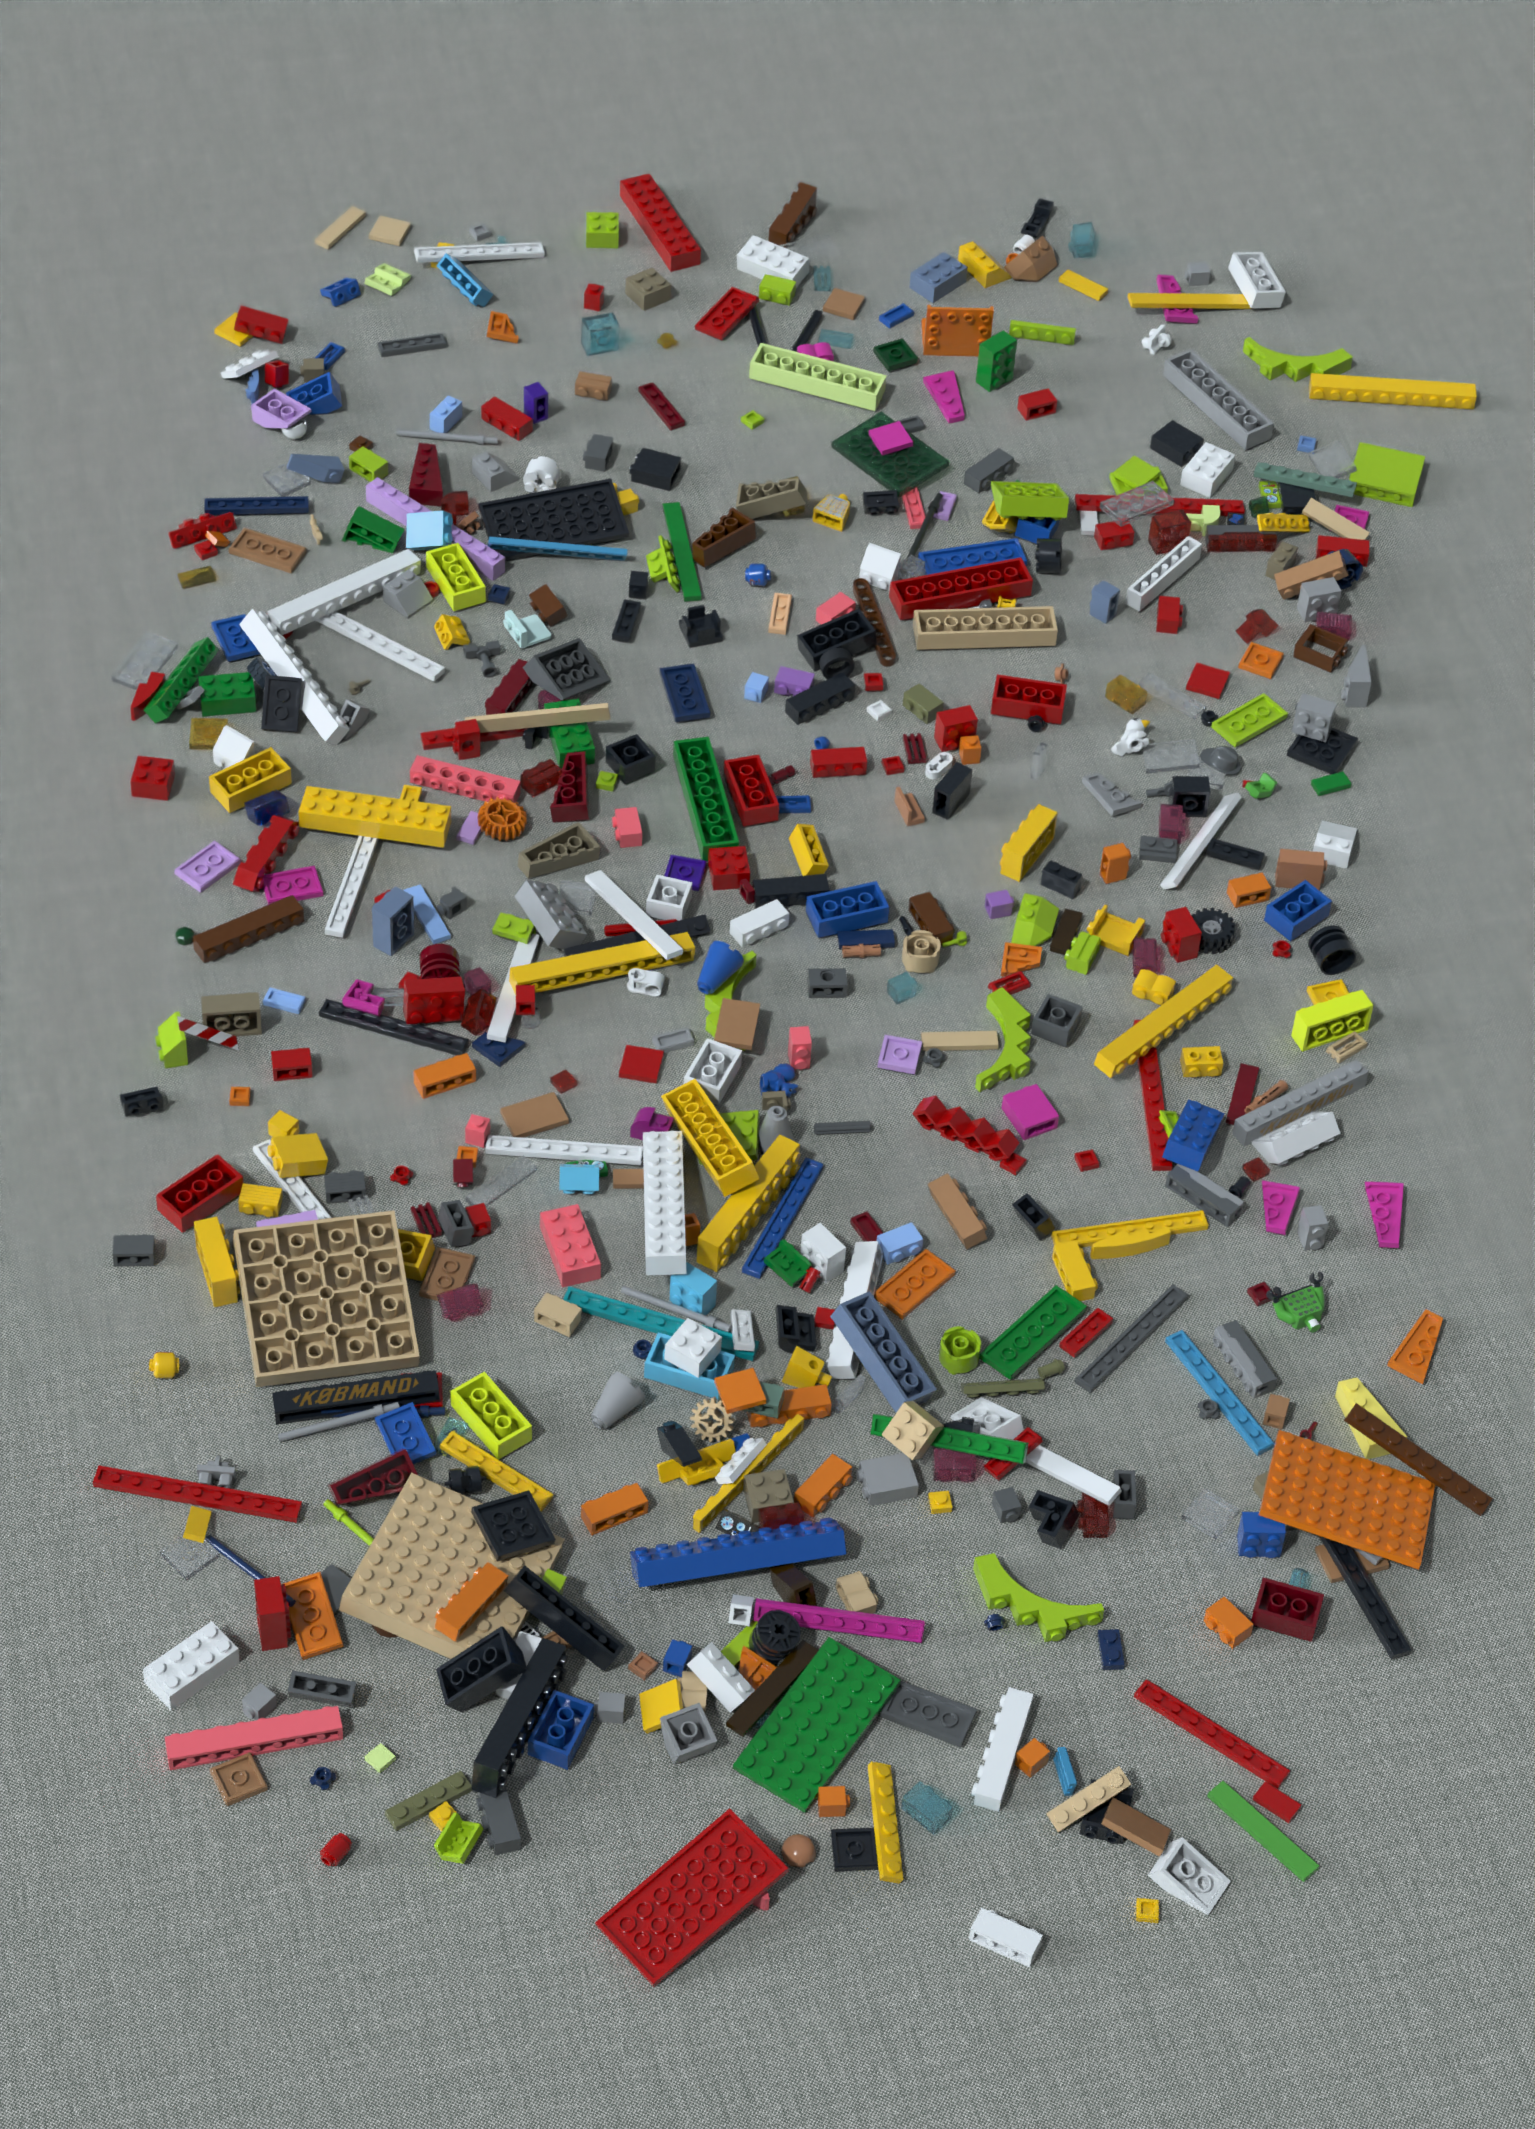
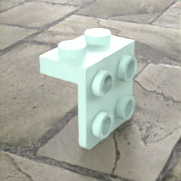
(526, 630)

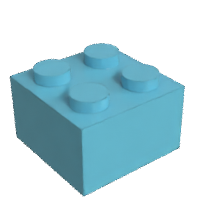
(693, 1290)

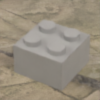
(1318, 597)
(1314, 717)

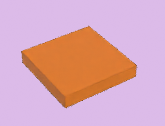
(1261, 660)
(740, 1390)

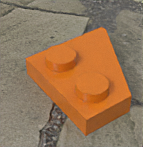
(501, 328)
(1020, 958)
(754, 1668)

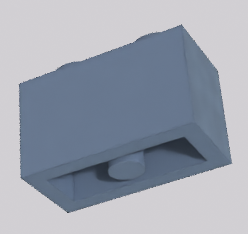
(1104, 601)

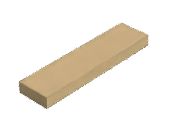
(340, 227)
(1333, 521)
(960, 1040)

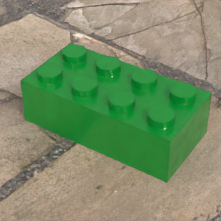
(570, 737)

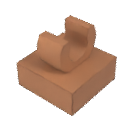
(468, 522)

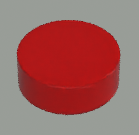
(433, 588)

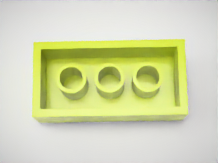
(455, 576)
(1332, 1020)
(491, 1415)

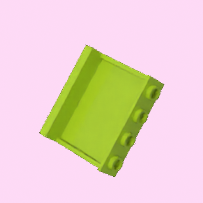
(1387, 474)

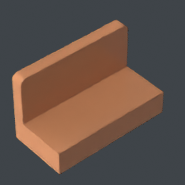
(908, 808)

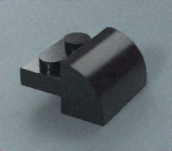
(795, 1329)

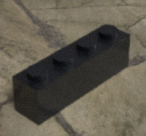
(820, 698)
(789, 890)

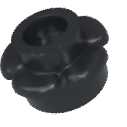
(1208, 717)
(1035, 727)

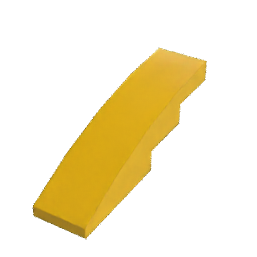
(1128, 1245)

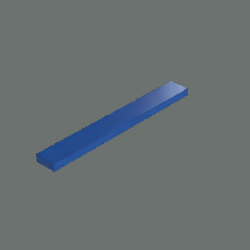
(782, 1217)

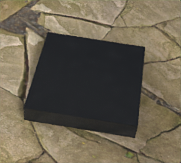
(854, 1849)

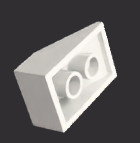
(1335, 842)
(993, 1418)
(1189, 1876)

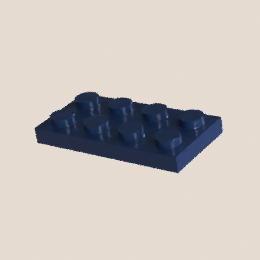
(684, 692)

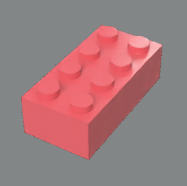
(570, 1245)

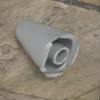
(774, 1123)
(616, 1400)

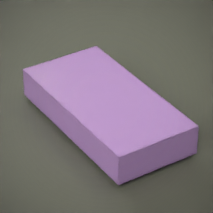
(946, 506)
(470, 830)

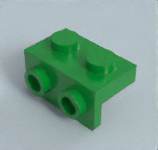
(788, 1263)

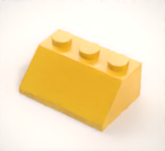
(982, 265)

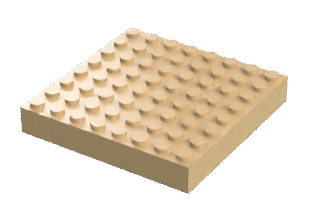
(325, 1298)
(424, 1558)

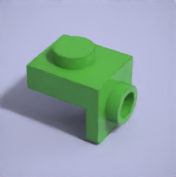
(1263, 787)

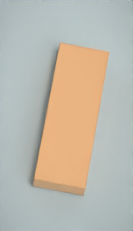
(780, 613)

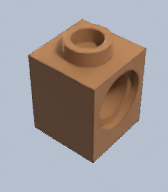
(1276, 1411)

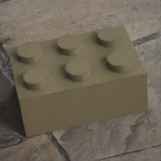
(233, 1013)

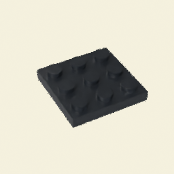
(1323, 755)
(513, 1525)

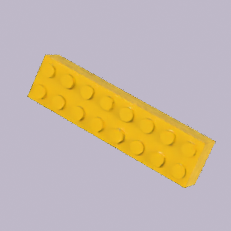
(375, 816)
(710, 1137)
(748, 1204)

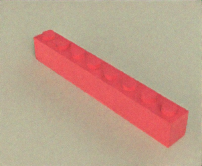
(255, 1737)

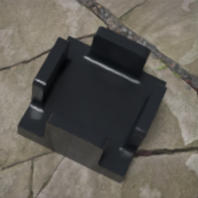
(700, 628)

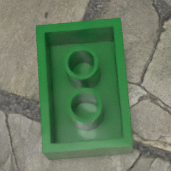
(996, 361)
(227, 694)

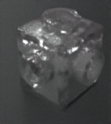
(911, 568)

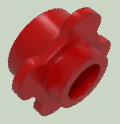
(1281, 949)
(401, 1175)

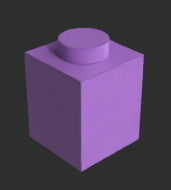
(999, 904)

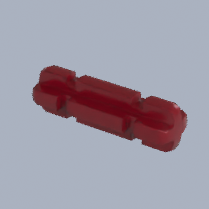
(781, 774)

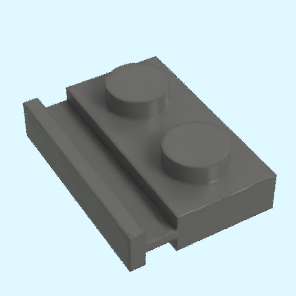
(1158, 849)

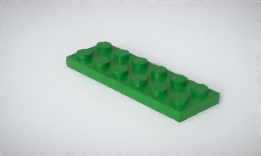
(1033, 1332)

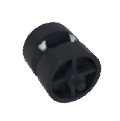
(466, 1480)

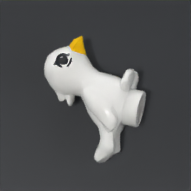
(1133, 738)

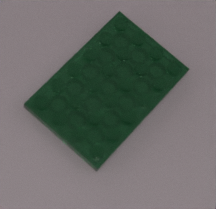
(897, 470)

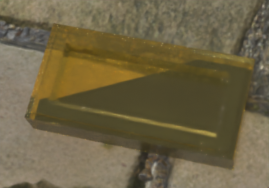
(196, 577)

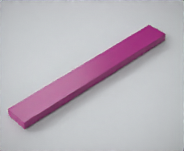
(846, 1621)

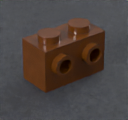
(547, 605)

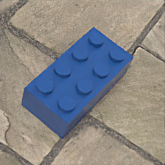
(847, 909)
(1193, 1135)

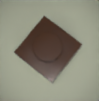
(360, 441)

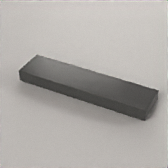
(411, 345)

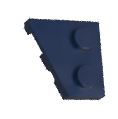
(498, 1051)

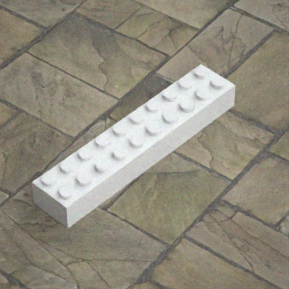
(664, 1203)

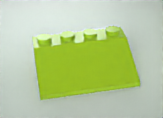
(1030, 500)

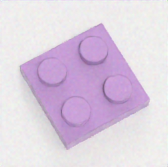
(899, 1054)

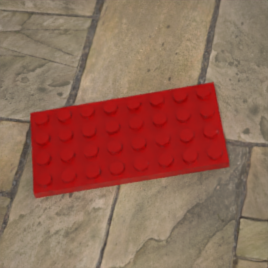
(691, 1897)

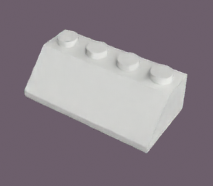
(1297, 1137)

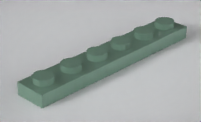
(1305, 479)

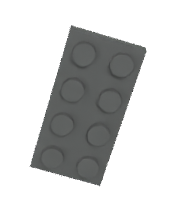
(929, 1713)

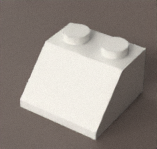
(880, 566)
(232, 748)

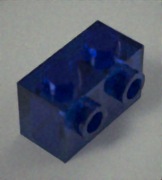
(264, 807)

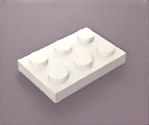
(247, 364)

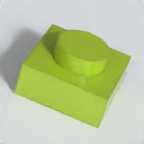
(606, 781)

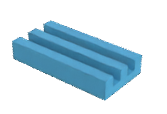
(1065, 1771)

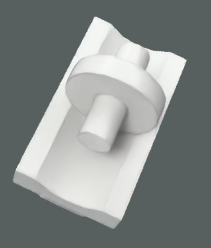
(1157, 339)

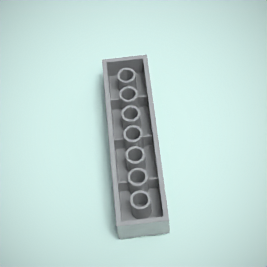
(1218, 399)

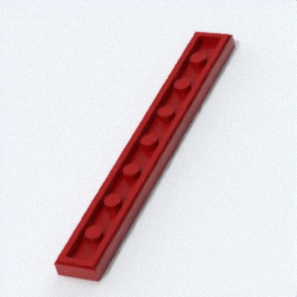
(1212, 1734)

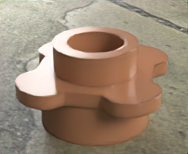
(1061, 673)

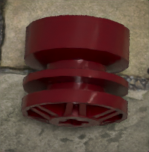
(439, 962)

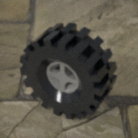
(1216, 930)

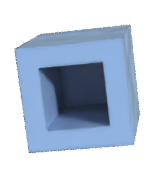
(756, 687)

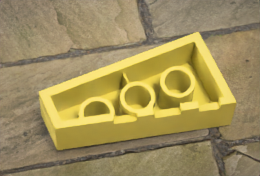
(1352, 1392)

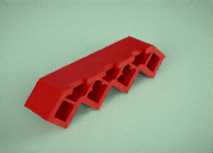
(262, 856)
(956, 1125)

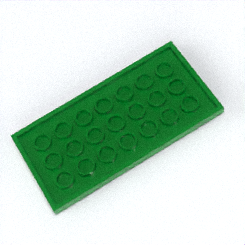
(816, 1724)

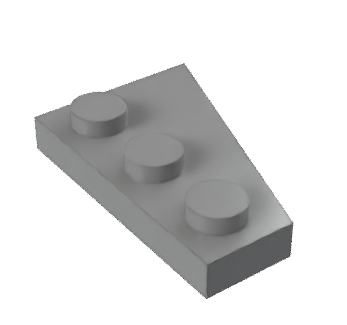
(1110, 798)

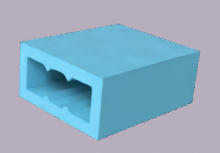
(429, 530)

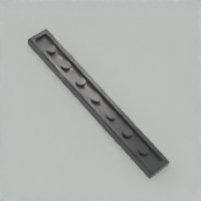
(1131, 1338)

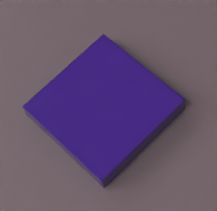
(686, 869)

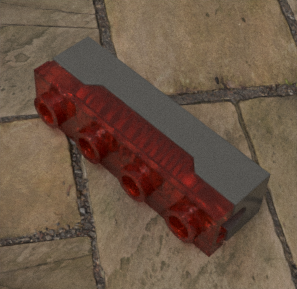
(1238, 538)

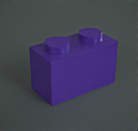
(536, 402)

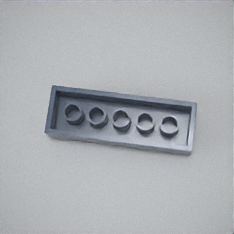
(882, 1351)

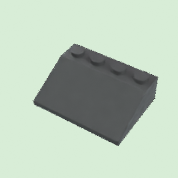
(566, 670)

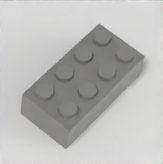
(550, 914)

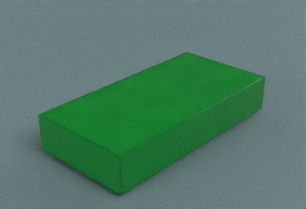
(1330, 783)

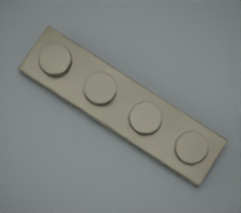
(993, 1388)
(428, 1800)

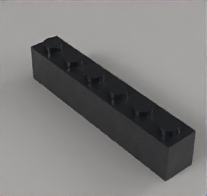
(564, 1618)

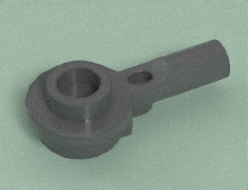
(1159, 791)

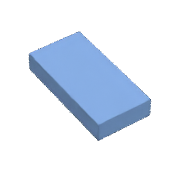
(284, 1000)

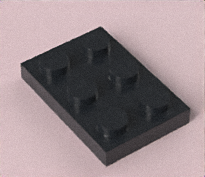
(281, 703)

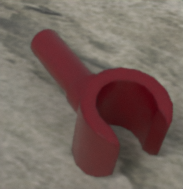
(1308, 1433)

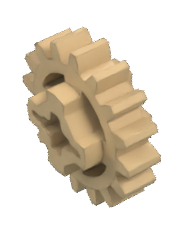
(711, 1428)

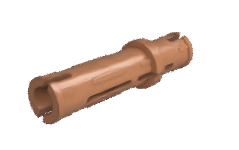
(1268, 1096)

